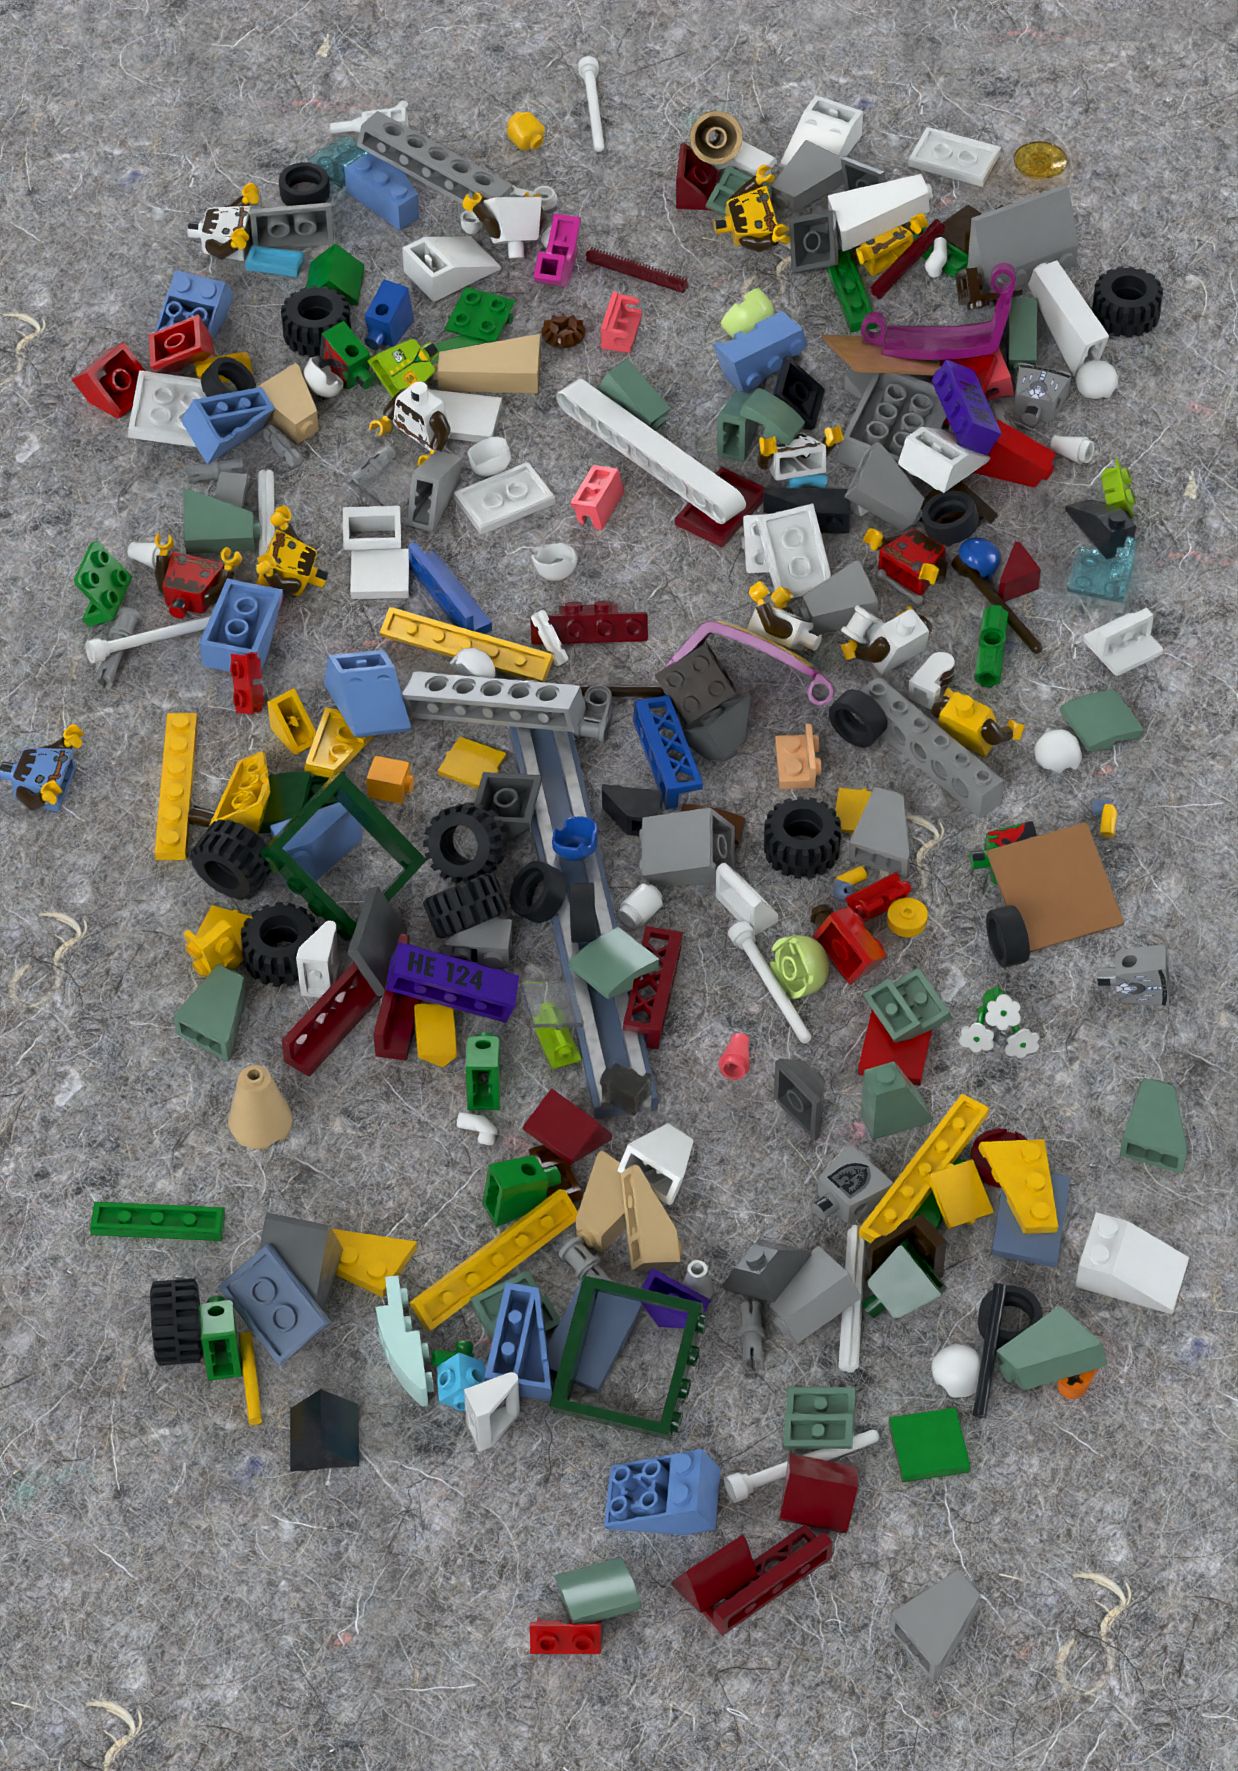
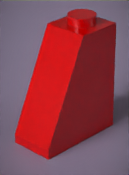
(1018, 458)

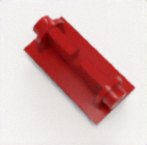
(246, 696)
(878, 896)
(560, 1638)

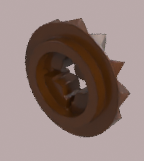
(564, 338)

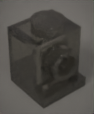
(625, 1088)

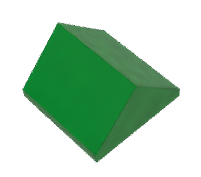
(338, 271)

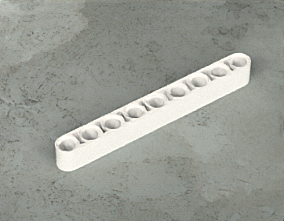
(651, 451)

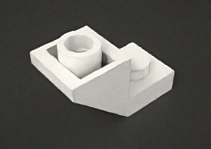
(749, 160)

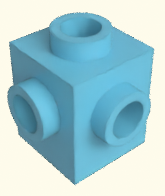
(455, 1376)

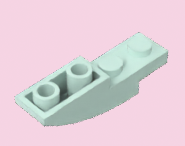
(402, 1345)

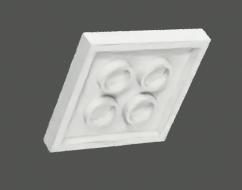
(160, 406)

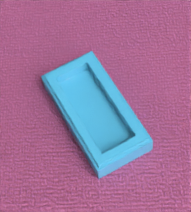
(274, 261)

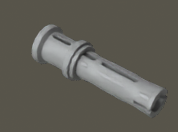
(124, 626)
(582, 1260)

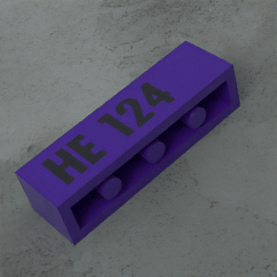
(966, 407)
(452, 982)

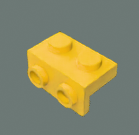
(213, 948)

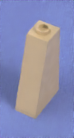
(491, 367)

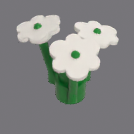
(1000, 1011)

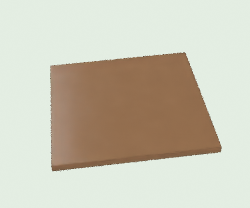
(868, 357)
(1056, 885)

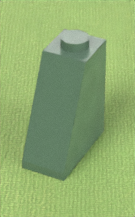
(1021, 333)
(635, 394)
(735, 431)
(216, 524)
(214, 1012)
(891, 1102)
(1155, 1128)
(1050, 1351)

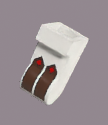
(930, 678)

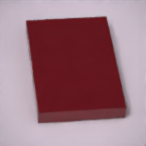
(702, 525)

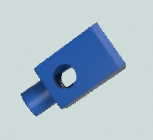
(388, 315)

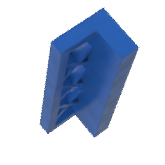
(447, 590)
(656, 753)

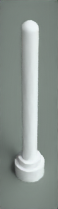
(588, 70)
(99, 649)
(743, 936)
(739, 1485)

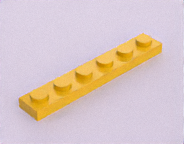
(451, 639)
(176, 786)
(912, 1185)
(494, 1260)

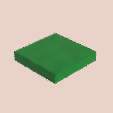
(929, 1444)

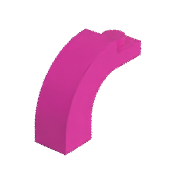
(558, 262)

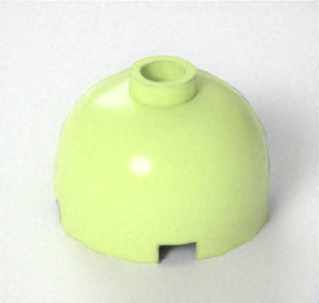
(748, 313)
(800, 965)

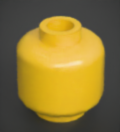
(525, 131)

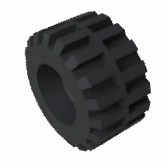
(1127, 301)
(309, 315)
(443, 850)
(799, 856)
(231, 859)
(465, 905)
(271, 926)
(176, 1321)

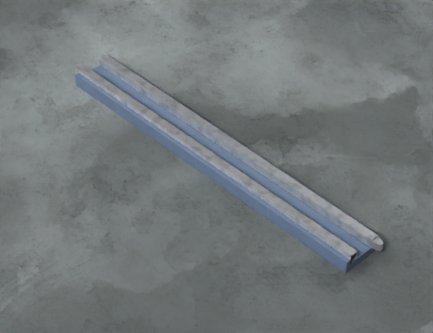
(563, 796)

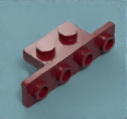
(595, 624)

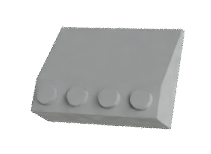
(1024, 236)
(888, 414)

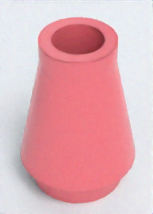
(735, 1059)

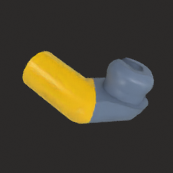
(1108, 817)
(845, 882)

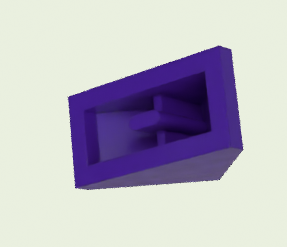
(663, 1284)

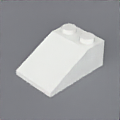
(1130, 1265)

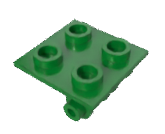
(480, 315)

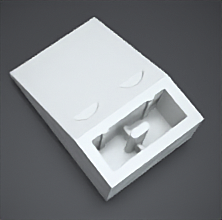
(828, 126)
(446, 264)
(938, 458)

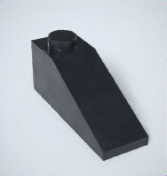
(829, 504)
(1102, 524)

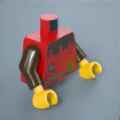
(910, 558)
(191, 581)

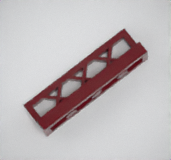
(663, 989)
(328, 1021)
(395, 1022)
(775, 1581)

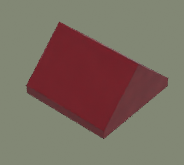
(694, 180)
(565, 1128)
(818, 1493)
(717, 1575)

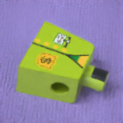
(404, 365)

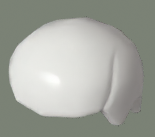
(1097, 379)
(321, 380)
(489, 456)
(555, 561)
(473, 663)
(1058, 751)
(957, 1370)

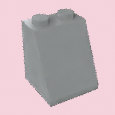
(686, 847)

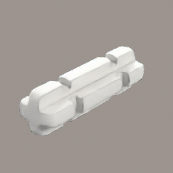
(549, 637)

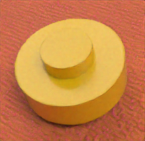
(907, 917)

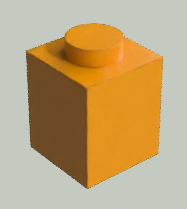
(389, 779)

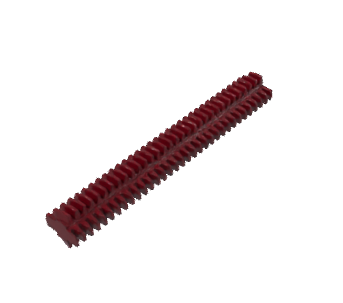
(907, 259)
(637, 271)

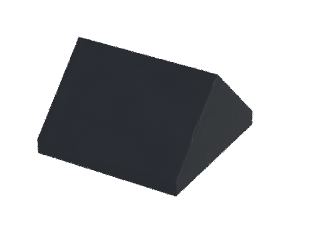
(799, 391)
(324, 1432)

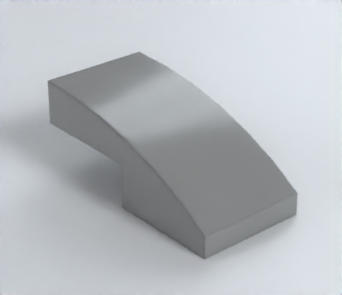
(232, 488)

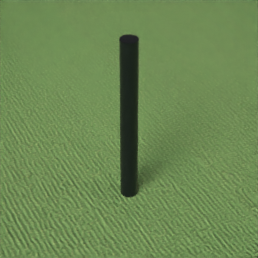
(989, 1350)

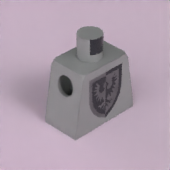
(850, 1187)

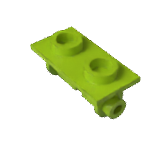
(1116, 482)
(558, 1046)

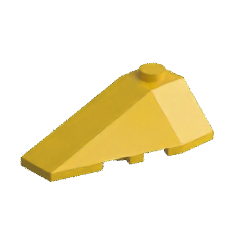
(246, 793)

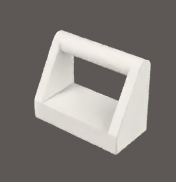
(371, 519)
(743, 900)
(318, 961)
(480, 1404)

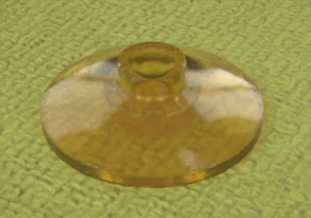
(1040, 160)

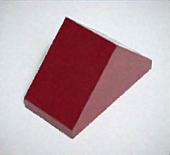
(1019, 575)

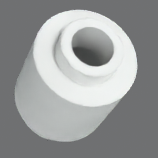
(640, 906)

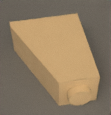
(293, 404)
(602, 1208)

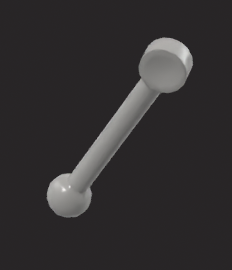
(917, 600)

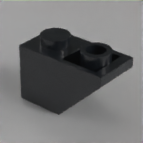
(630, 805)

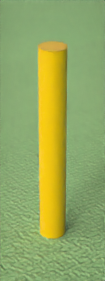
(250, 1378)

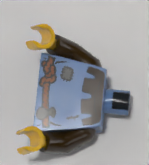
(44, 772)

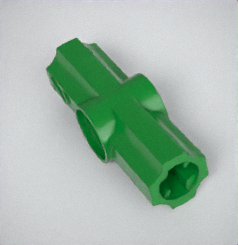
(991, 646)

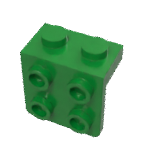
(102, 582)

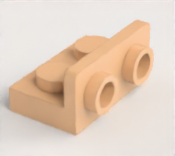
(797, 760)

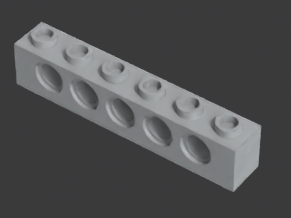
(428, 160)
(494, 701)
(936, 751)

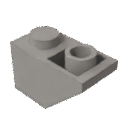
(485, 943)

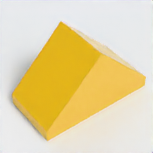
(291, 721)

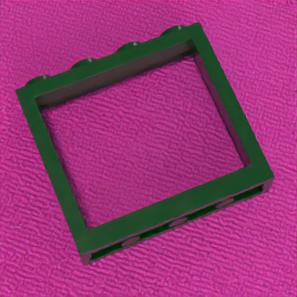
(371, 819)
(574, 1347)

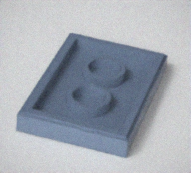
(1032, 1248)
(274, 1304)
(607, 1334)

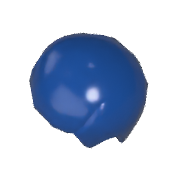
(980, 555)
(576, 839)

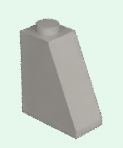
(807, 177)
(433, 489)
(885, 489)
(834, 600)
(882, 833)
(813, 1297)
(936, 1621)

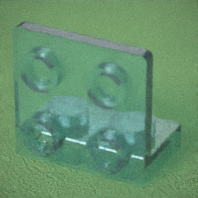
(337, 157)
(1100, 577)

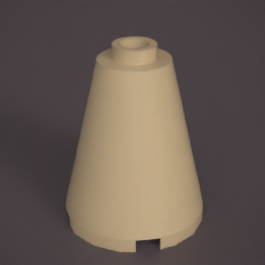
(727, 138)
(258, 1110)

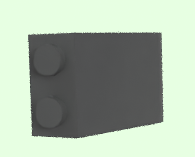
(307, 1249)

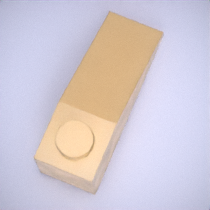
(649, 1228)

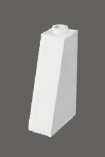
(878, 208)
(1067, 316)

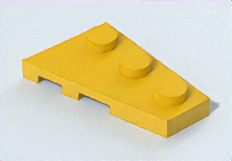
(333, 745)
(1026, 1181)
(371, 1258)

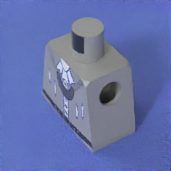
(1040, 393)
(1139, 975)

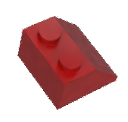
(180, 345)
(111, 380)
(849, 944)

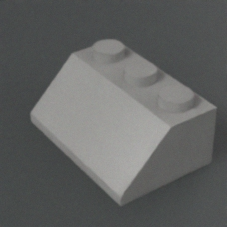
(292, 226)

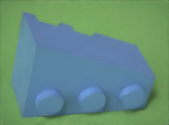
(383, 190)
(760, 351)
(226, 420)
(521, 1342)

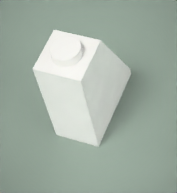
(661, 1158)

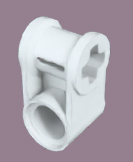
(862, 626)

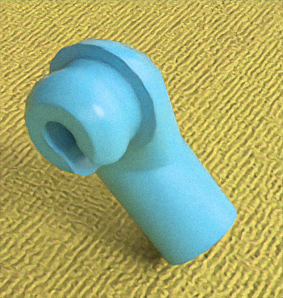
(815, 480)

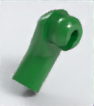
(441, 1356)

